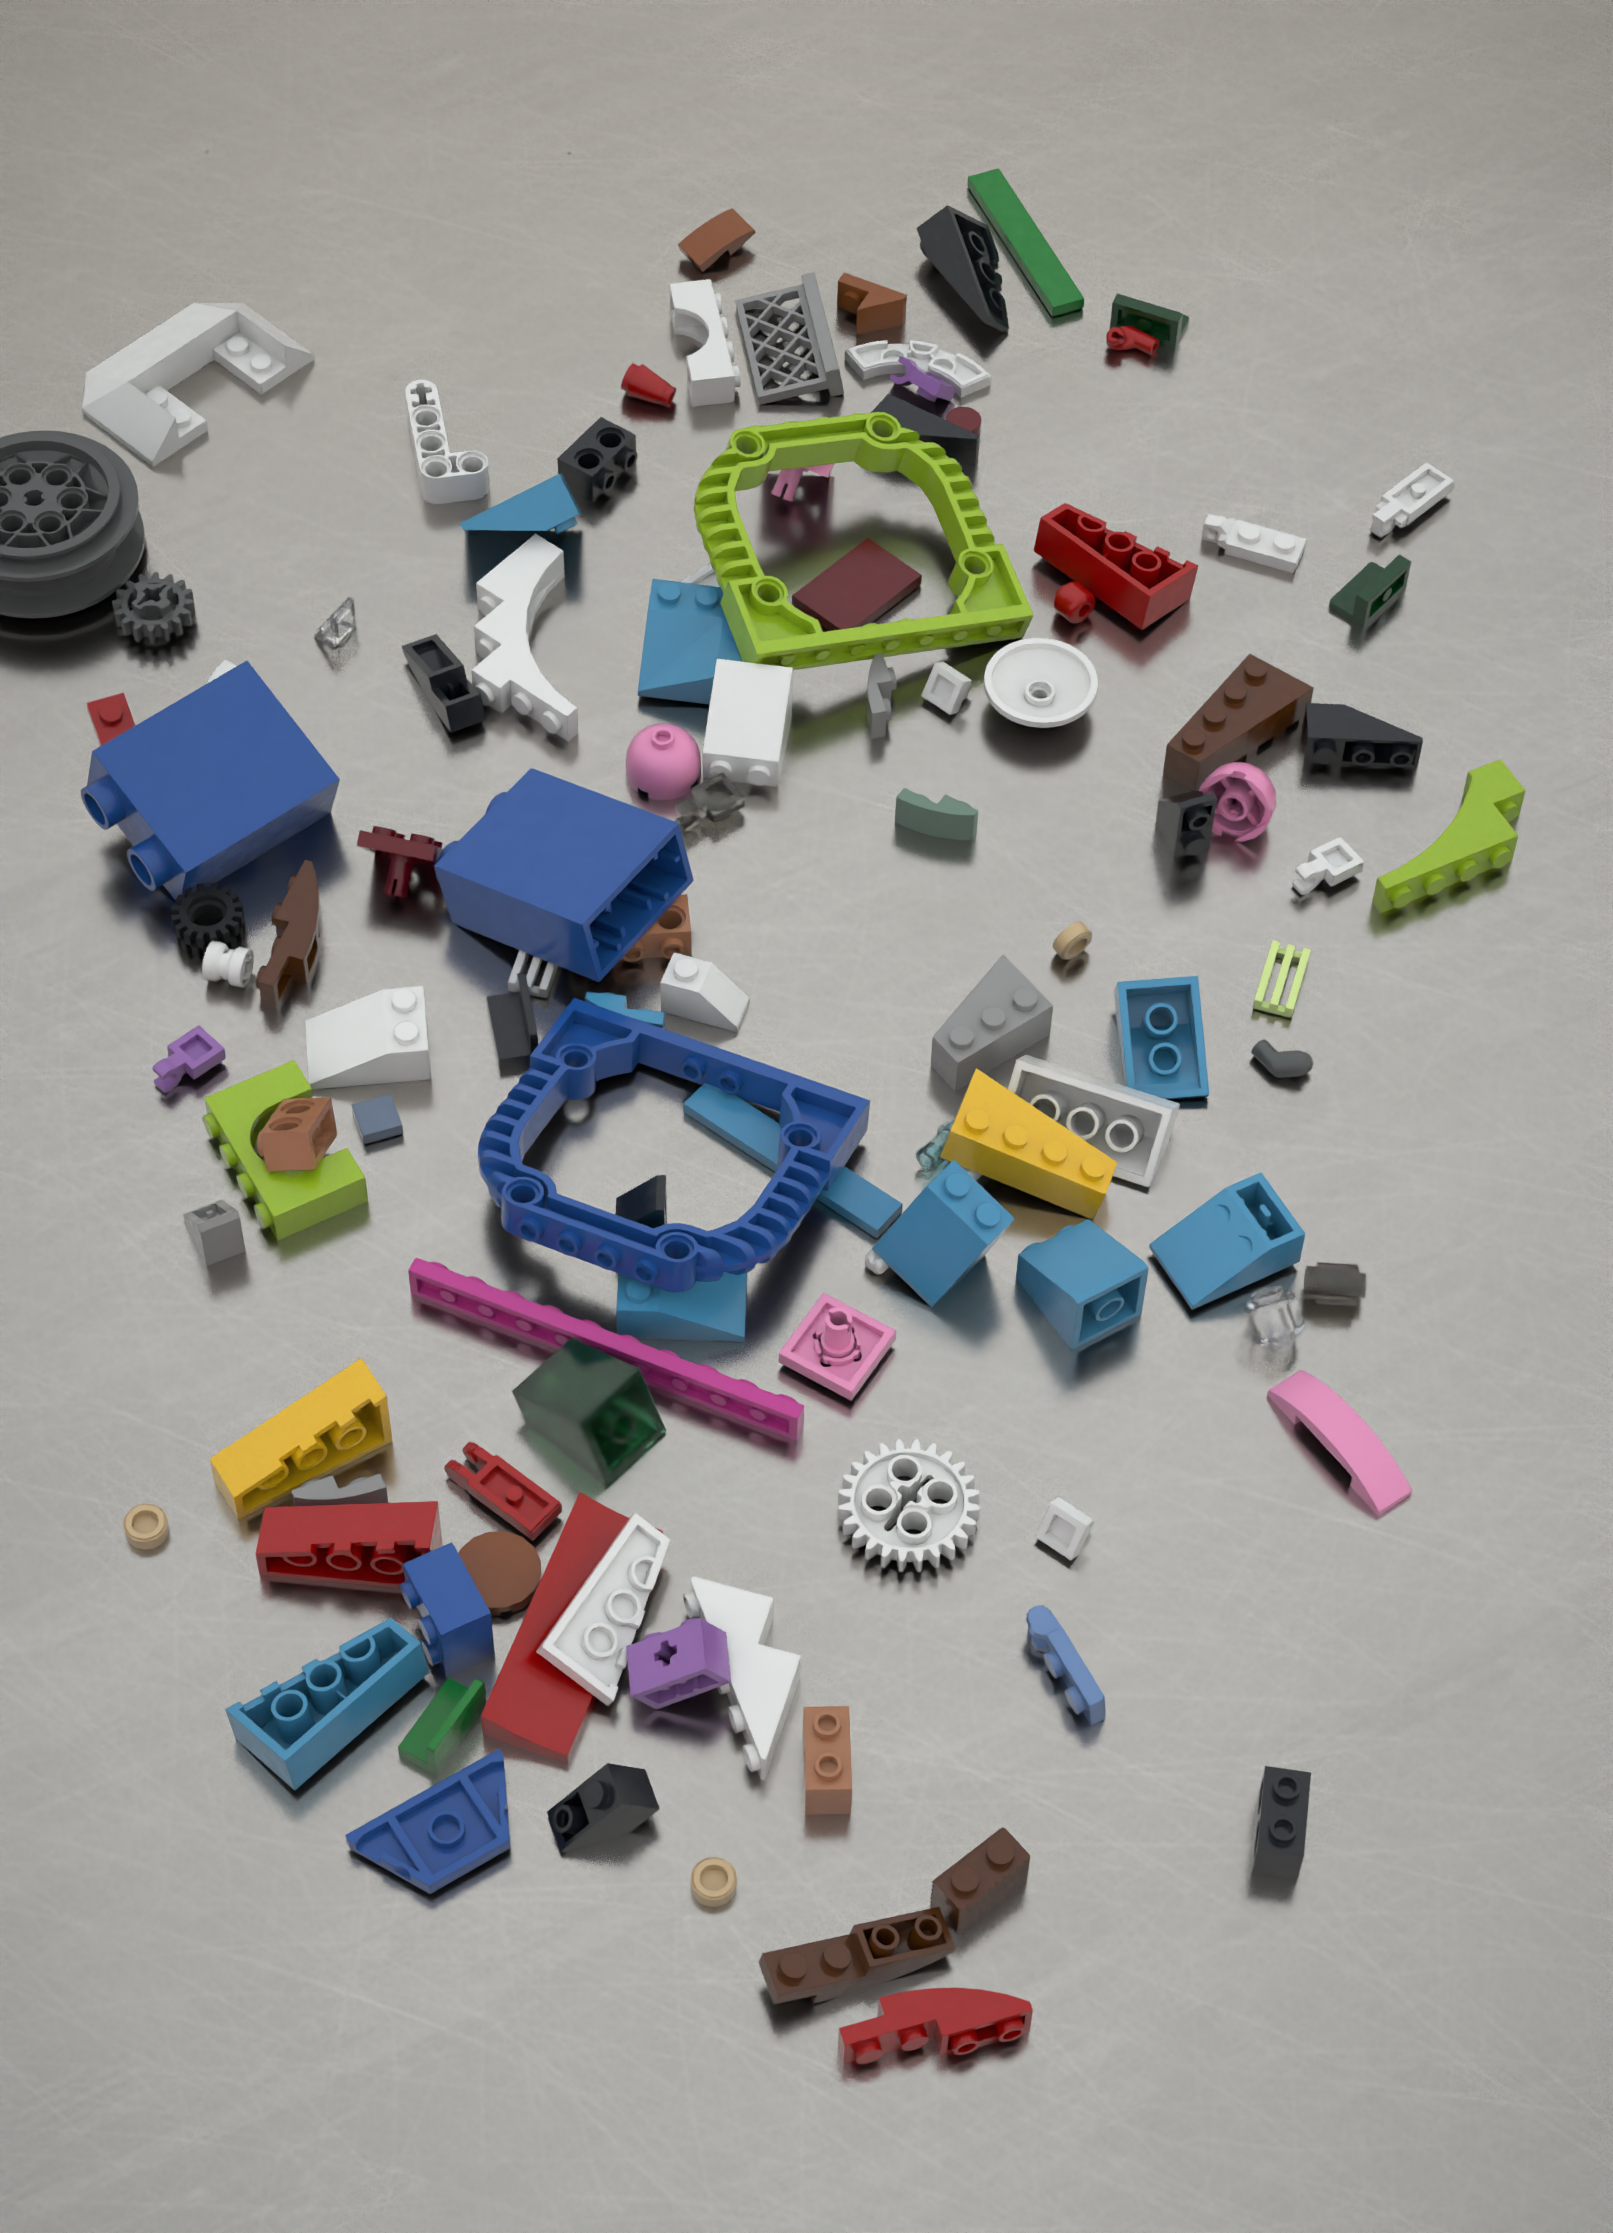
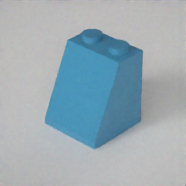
(943, 1233)
(1083, 1282)

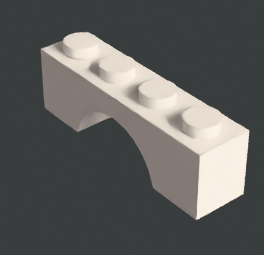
(710, 369)

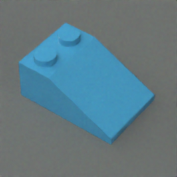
(536, 509)
(1162, 1037)
(699, 1314)

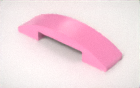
(1346, 1437)

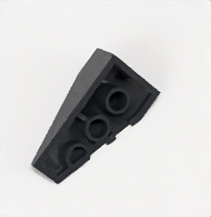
(966, 258)

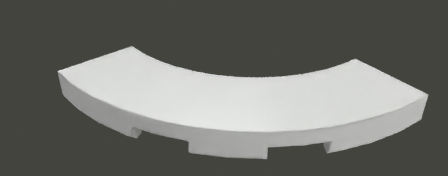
(882, 358)

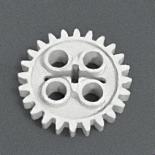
(941, 1524)

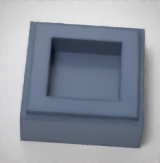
(377, 1119)

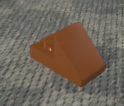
(874, 304)

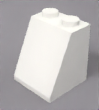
(748, 722)

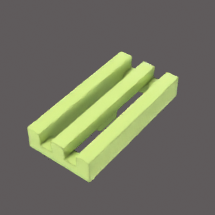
(1287, 955)

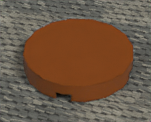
(503, 1569)

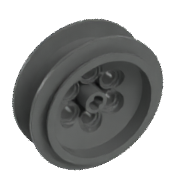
(64, 523)

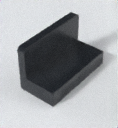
(513, 1025)

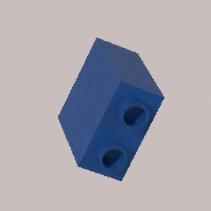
(209, 783)
(564, 873)

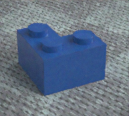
(451, 1609)

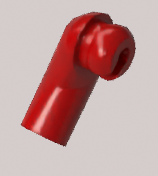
(1130, 338)

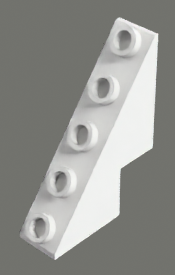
(760, 1675)

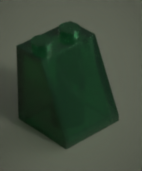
(591, 1408)

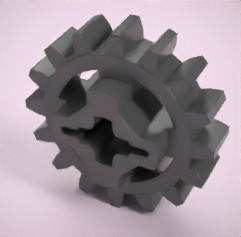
(154, 607)

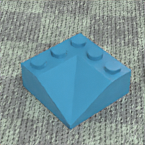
(683, 641)

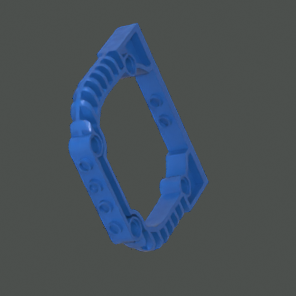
(593, 1043)

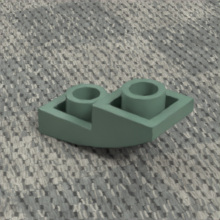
(945, 820)

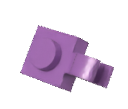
(929, 384)
(189, 1054)

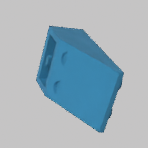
(1230, 1242)

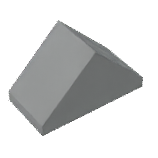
(216, 1231)

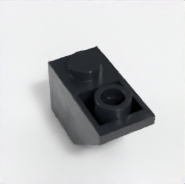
(1186, 822)
(603, 1807)

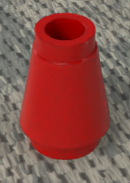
(647, 386)

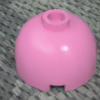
(663, 762)
(1243, 799)

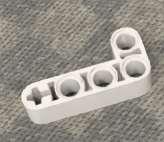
(441, 474)

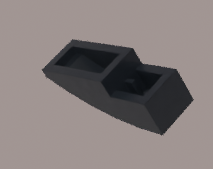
(444, 682)

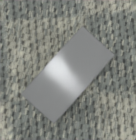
(880, 683)
(326, 1492)

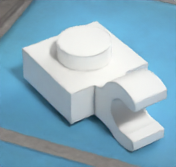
(1331, 861)

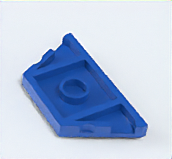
(442, 1828)

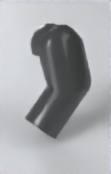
(1283, 1063)

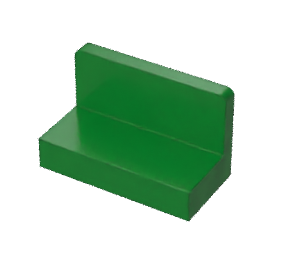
(443, 1725)

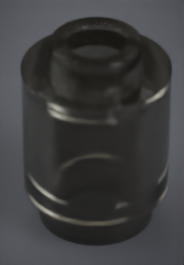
(1334, 1284)

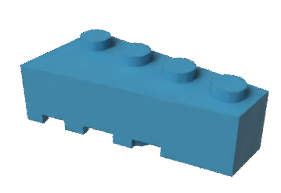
(329, 1703)

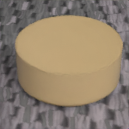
(1072, 940)
(146, 1526)
(713, 1882)

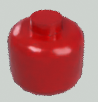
(1074, 602)

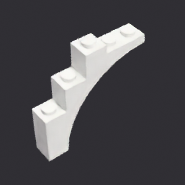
(509, 672)

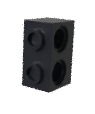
(598, 459)
(1281, 1823)

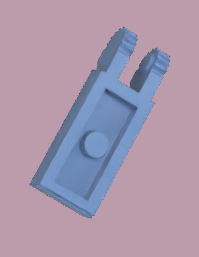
(1065, 1661)

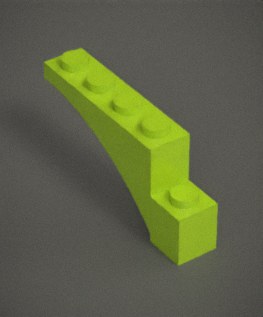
(1469, 845)

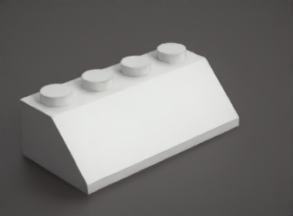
(1109, 1116)

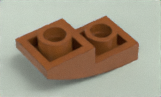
(713, 238)

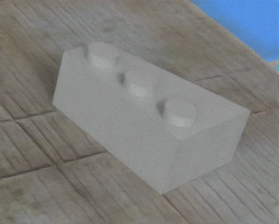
(990, 1025)

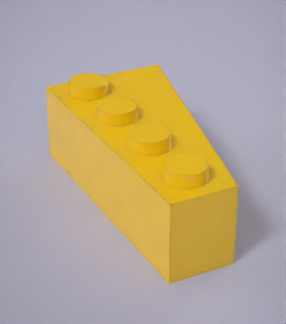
(1026, 1149)
(305, 1441)

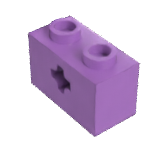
(678, 1663)

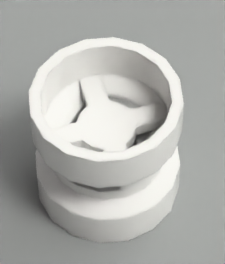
(227, 964)

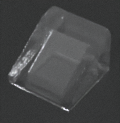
(338, 624)

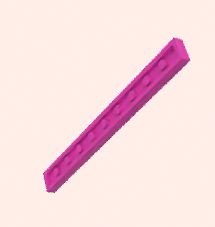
(658, 1367)

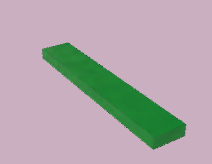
(1025, 242)

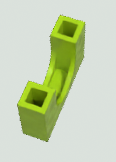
(283, 1198)

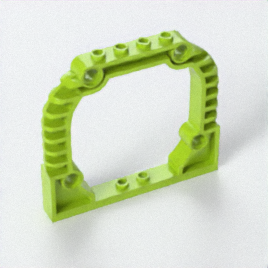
(755, 605)

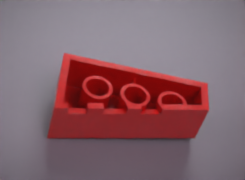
(1113, 566)
(347, 1541)

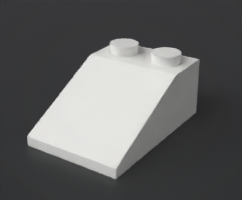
(370, 1041)

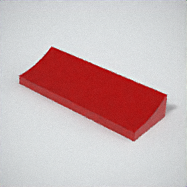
(532, 1699)

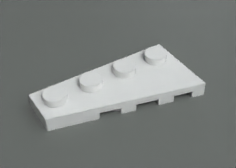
(607, 1611)

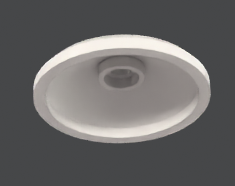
(1040, 682)

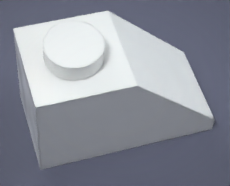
(702, 993)

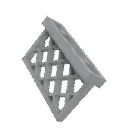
(819, 342)

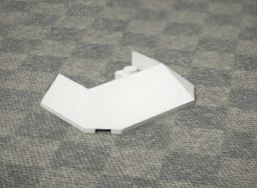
(131, 388)

